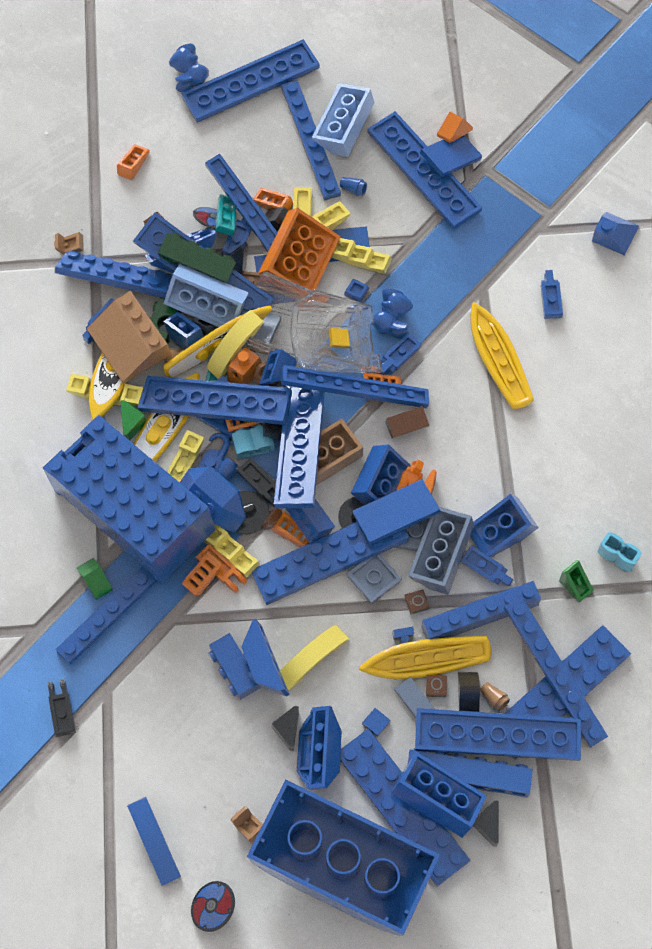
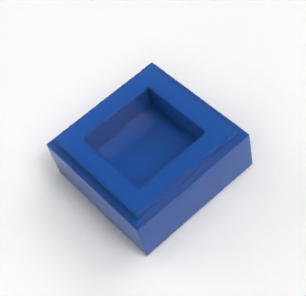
(356, 290)
(376, 722)

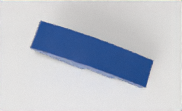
(153, 841)

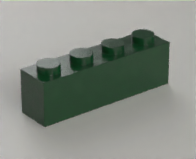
(189, 253)

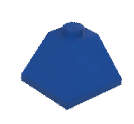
(614, 233)

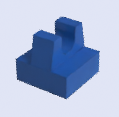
(403, 634)

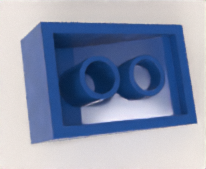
(502, 526)

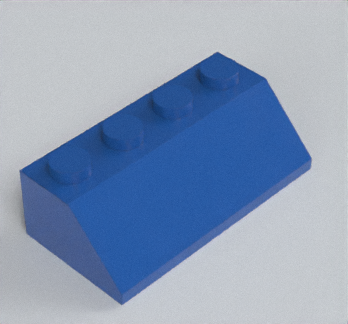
(439, 794)

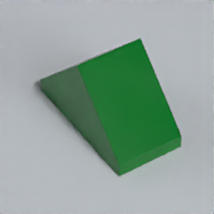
(131, 420)
(94, 578)
(576, 581)

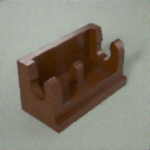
(407, 422)

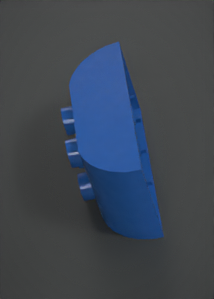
(343, 859)

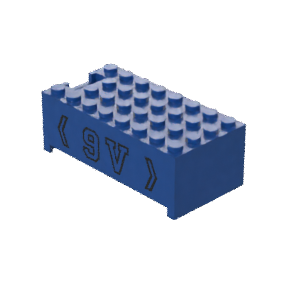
(130, 498)

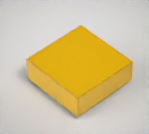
(339, 338)

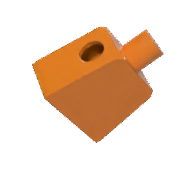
(243, 366)

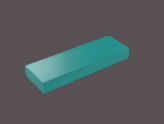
(225, 216)

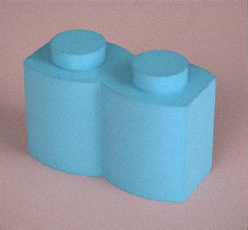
(251, 442)
(616, 550)

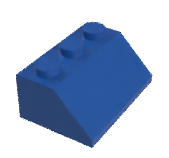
(379, 474)

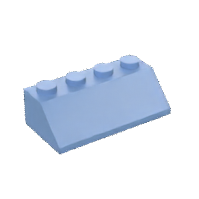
(344, 119)
(204, 296)

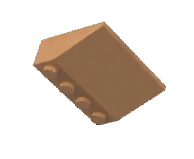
(128, 338)

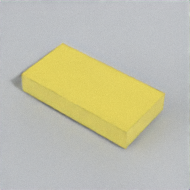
(303, 199)

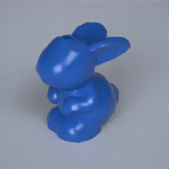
(185, 61)
(394, 306)

